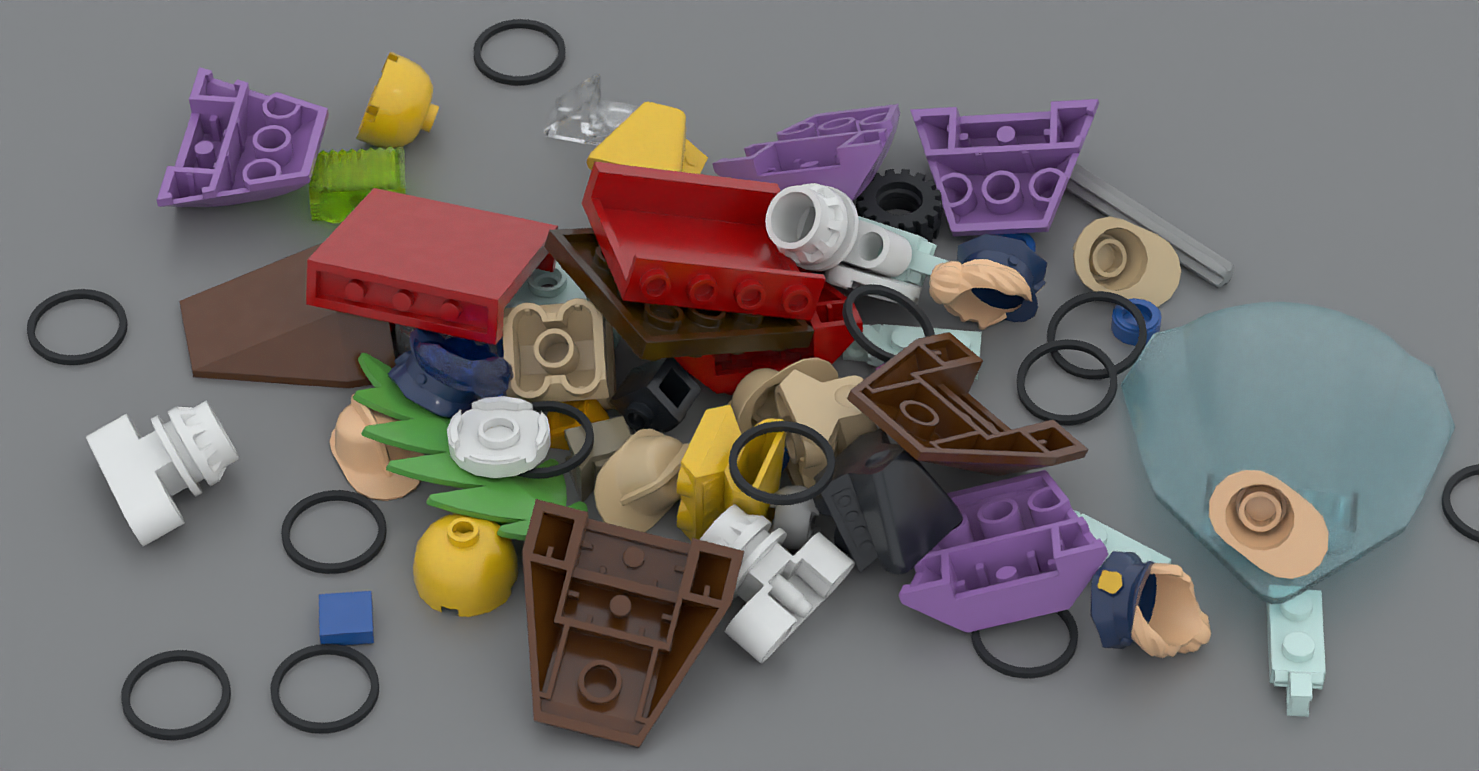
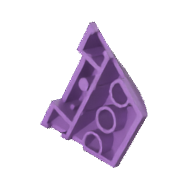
(242, 146)
(824, 149)
(1003, 167)
(1008, 558)

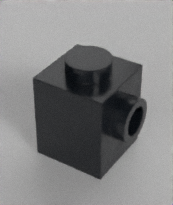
(656, 395)

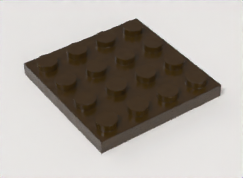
(667, 330)

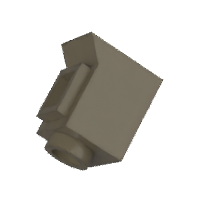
(608, 438)

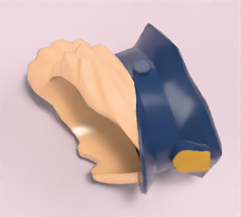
(990, 281)
(1146, 606)

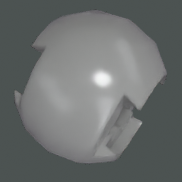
(795, 520)

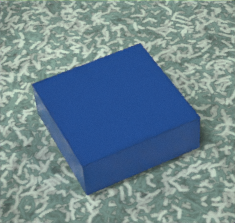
(346, 618)

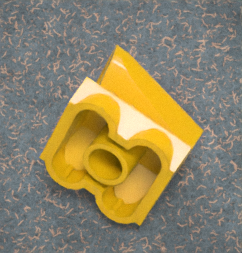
(651, 139)
(705, 473)

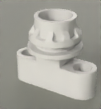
(822, 229)
(154, 468)
(776, 585)

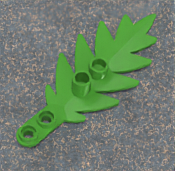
(494, 499)

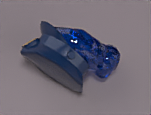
(449, 373)

